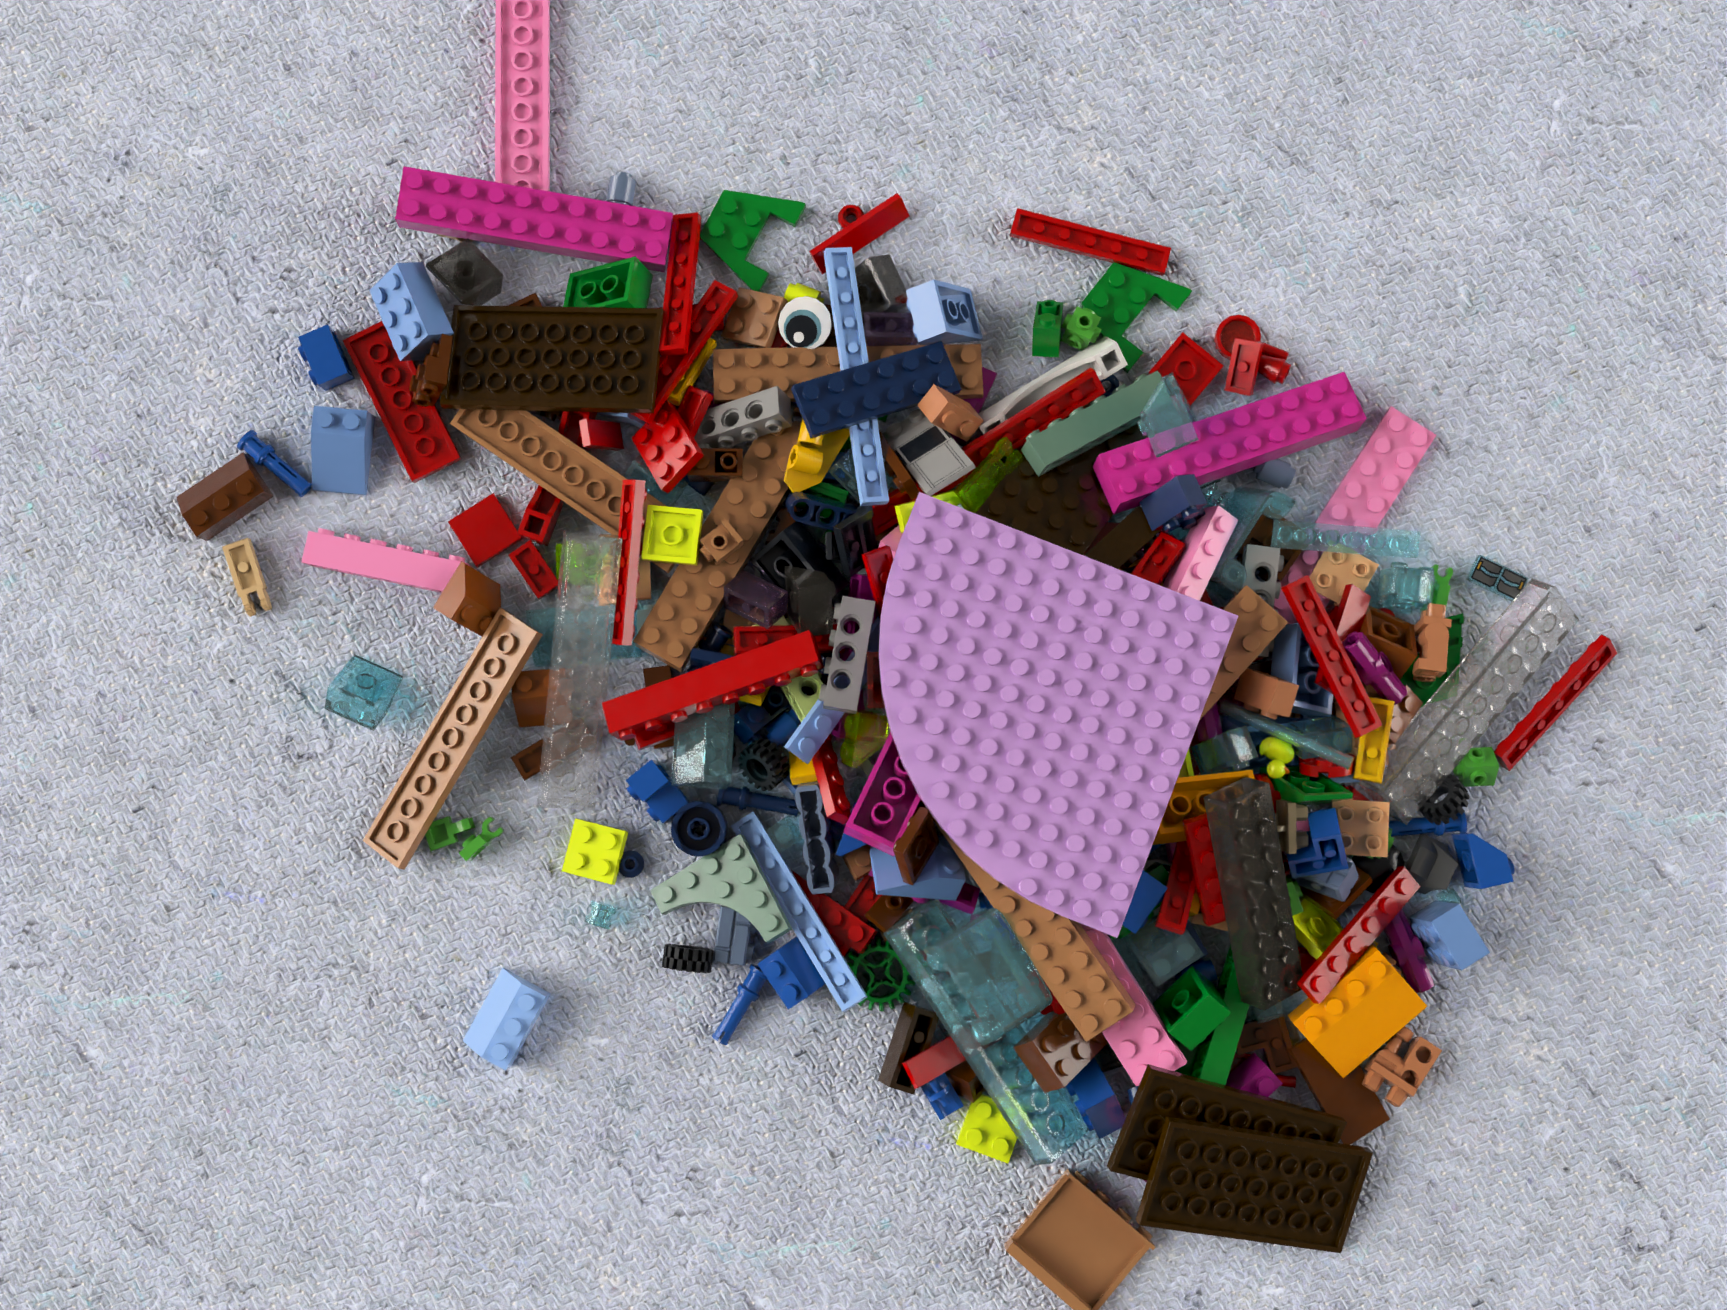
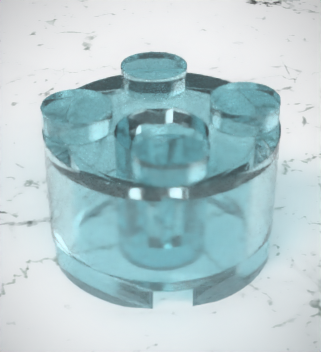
(1405, 588)

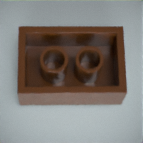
(1056, 1051)

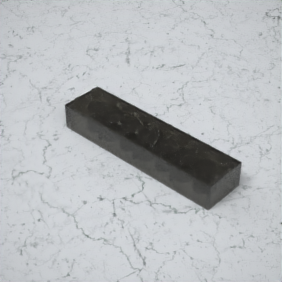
(1254, 892)

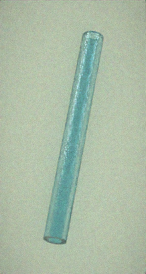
(1287, 734)

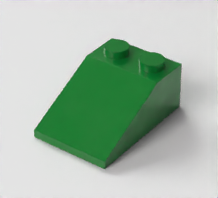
(610, 286)
(1308, 789)

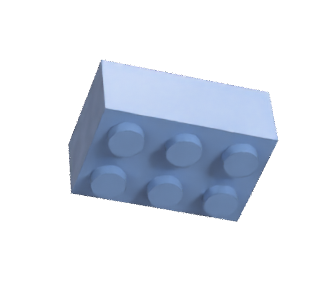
(410, 310)
(1297, 664)
(1448, 935)

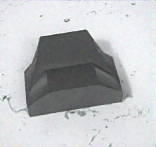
(1431, 864)

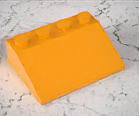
(1358, 1012)

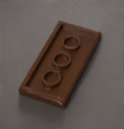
(1340, 1095)

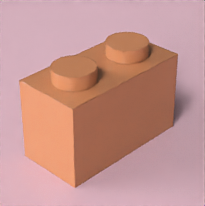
(950, 412)
(1266, 692)

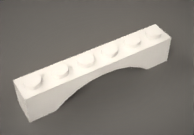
(1102, 356)

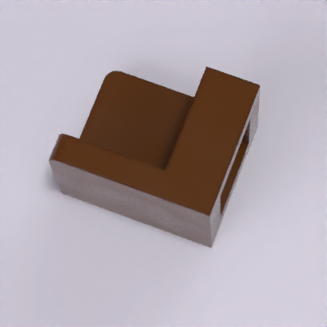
(965, 1081)

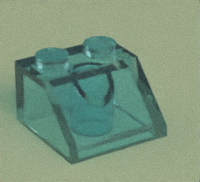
(362, 692)
(1162, 951)

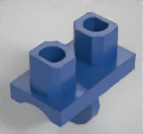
(942, 1096)

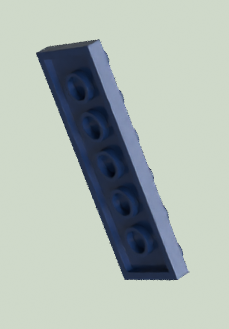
(873, 389)

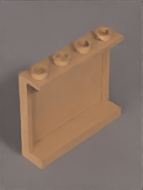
(1078, 1243)

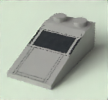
(927, 452)

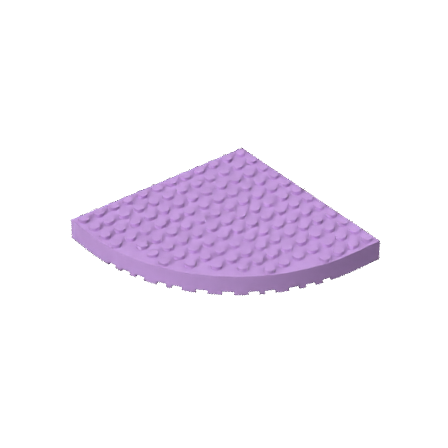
(1041, 704)

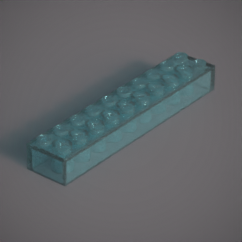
(1041, 1121)

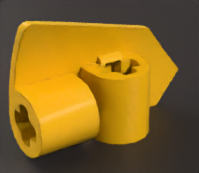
(812, 458)

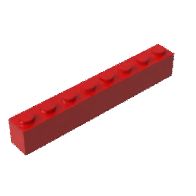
(713, 685)

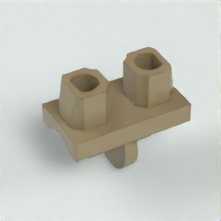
(1286, 816)

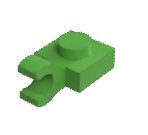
(1442, 586)
(444, 832)
(475, 845)

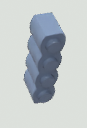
(819, 842)

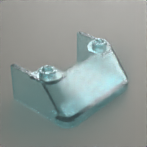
(1169, 419)

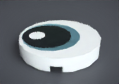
(805, 323)

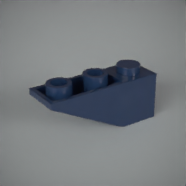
(755, 718)

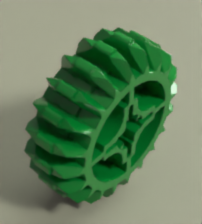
(899, 986)

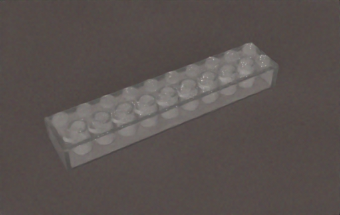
(579, 670)
(1472, 698)

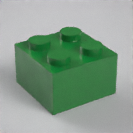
(1191, 1008)

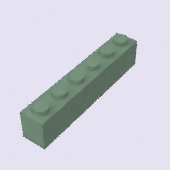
(1090, 425)

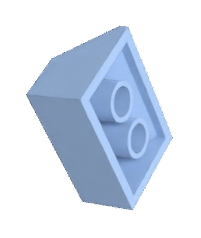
(506, 1019)

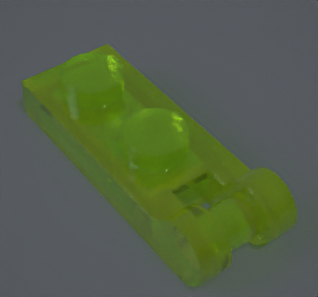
(988, 474)

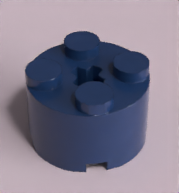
(685, 822)

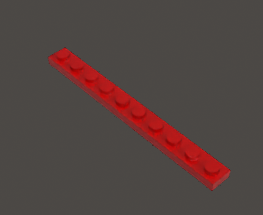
(1037, 416)

